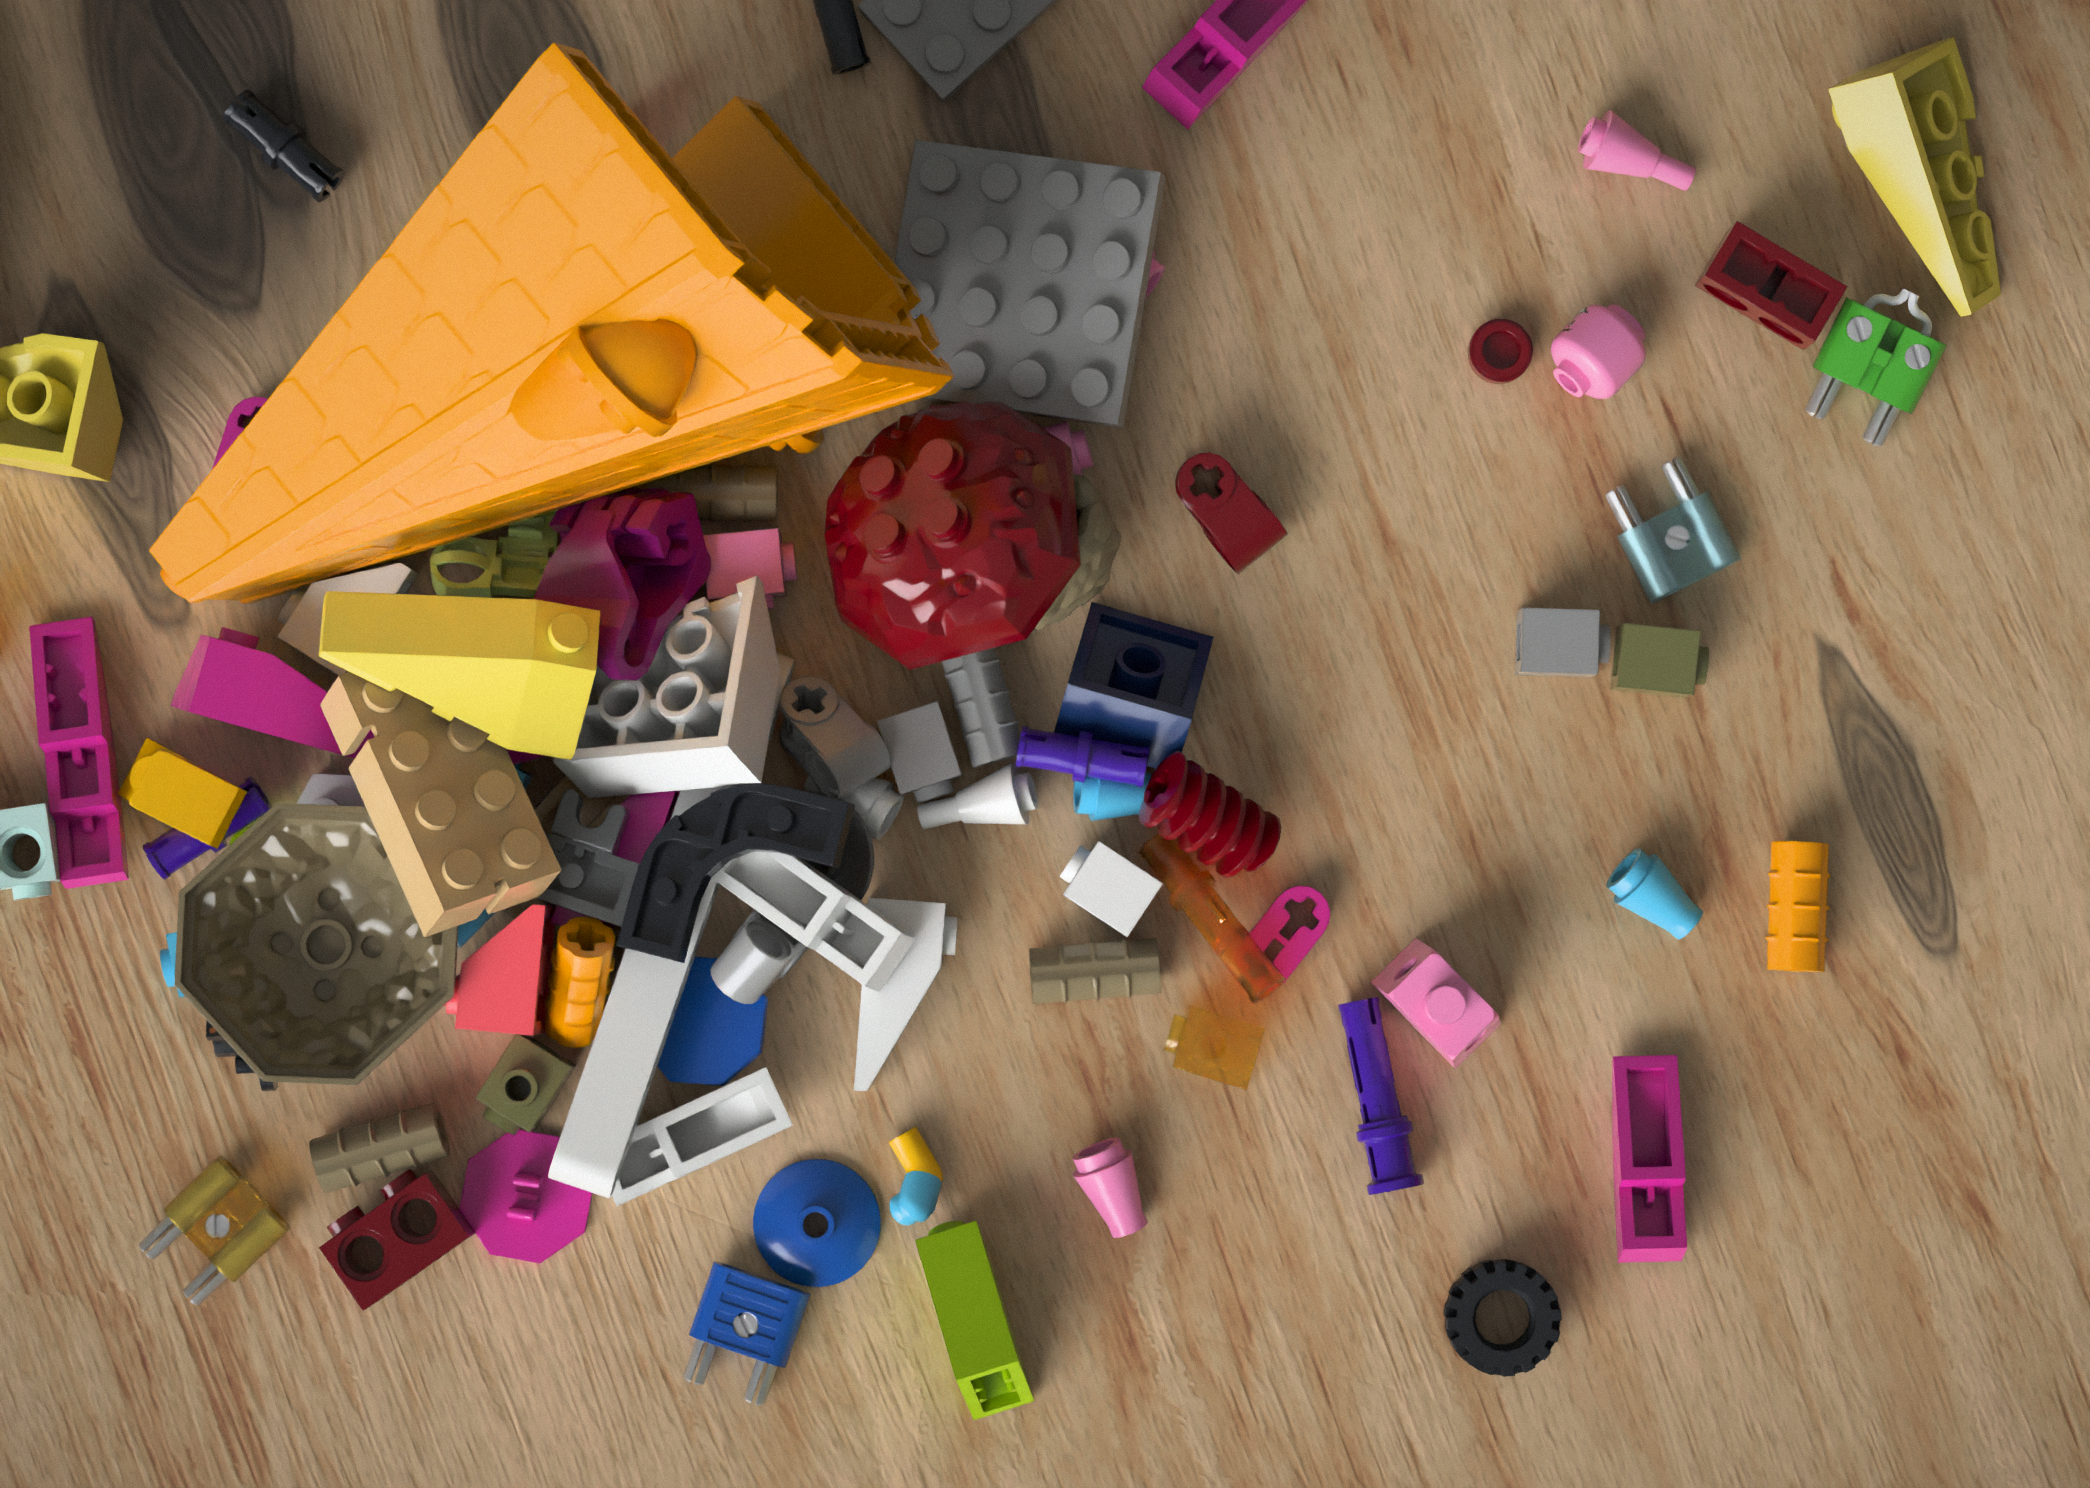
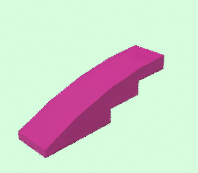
(78, 752)

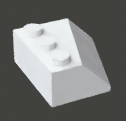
(696, 712)

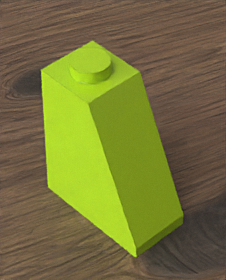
(973, 1319)

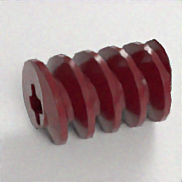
(1208, 817)

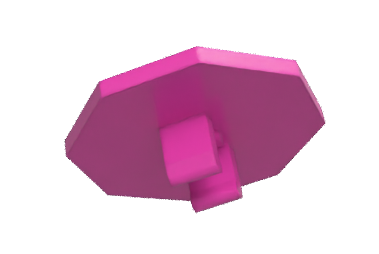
(515, 1203)

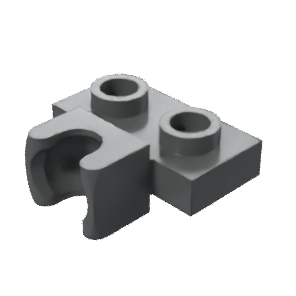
(590, 874)

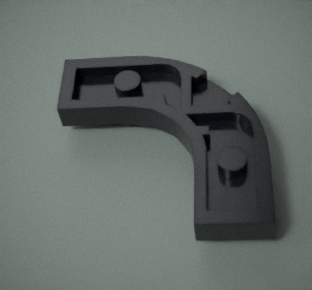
(709, 836)

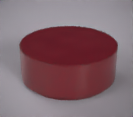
(1500, 351)

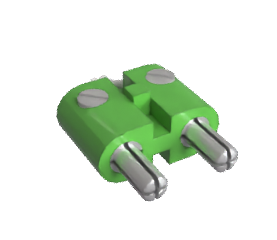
(1878, 358)

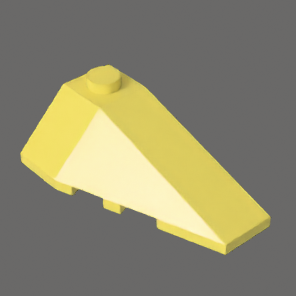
(1913, 145)

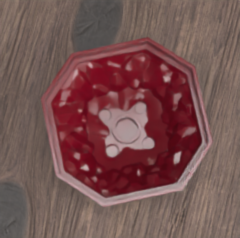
(952, 532)

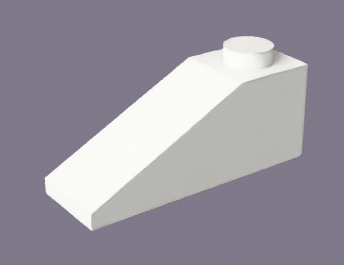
(889, 1011)

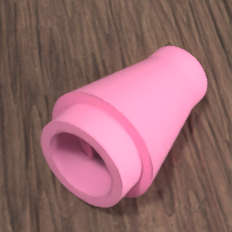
(1111, 1184)

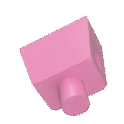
(1437, 1002)

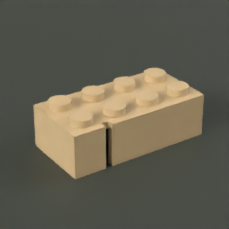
(440, 805)

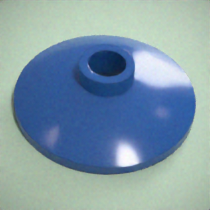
(841, 1198)

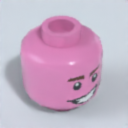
(1598, 351)

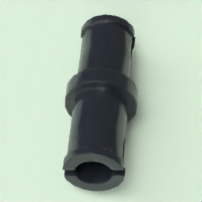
(283, 145)

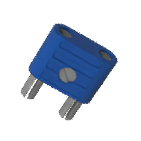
(749, 1318)

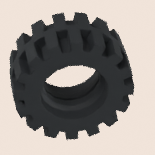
(1542, 1325)

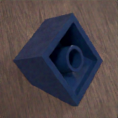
(1134, 682)

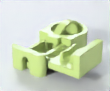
(510, 573)

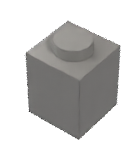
(1560, 642)
(920, 752)

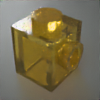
(1214, 1046)

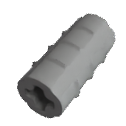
(983, 706)

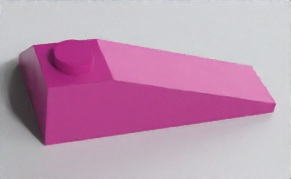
(254, 691)

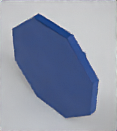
(711, 1032)

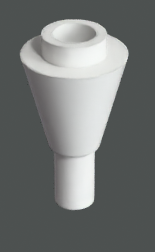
(996, 799)

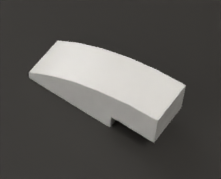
(818, 914)
(701, 1134)

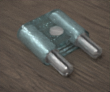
(1678, 543)

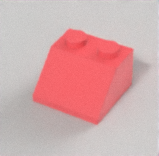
(507, 977)

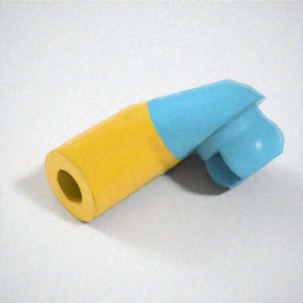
(922, 1179)

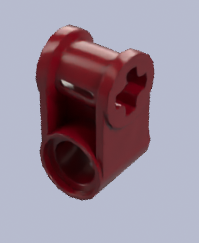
(1234, 521)

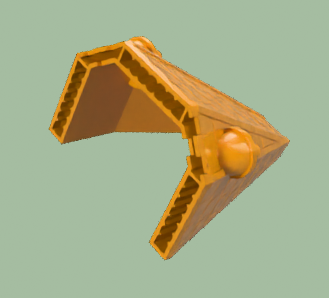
(557, 336)

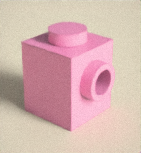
(747, 555)

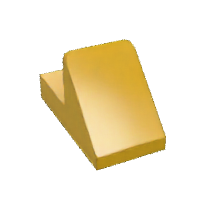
(181, 793)

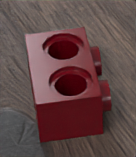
(1770, 286)
(404, 1250)

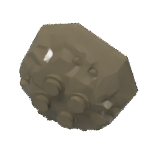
(309, 948)

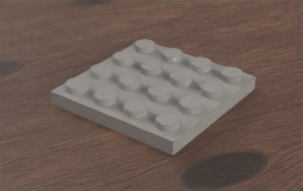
(1031, 276)

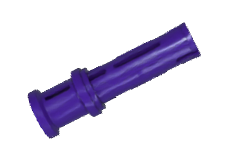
(1383, 1126)

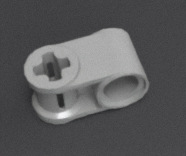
(829, 738)
(755, 959)

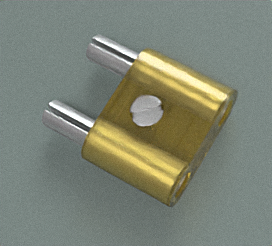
(224, 1221)

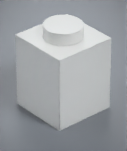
(1109, 887)

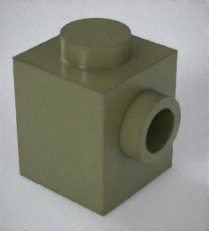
(524, 1084)

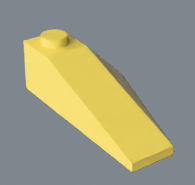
(59, 407)
(491, 662)

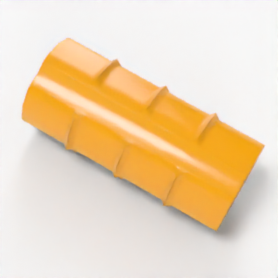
(1797, 906)
(579, 981)

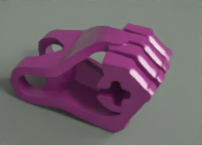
(633, 560)

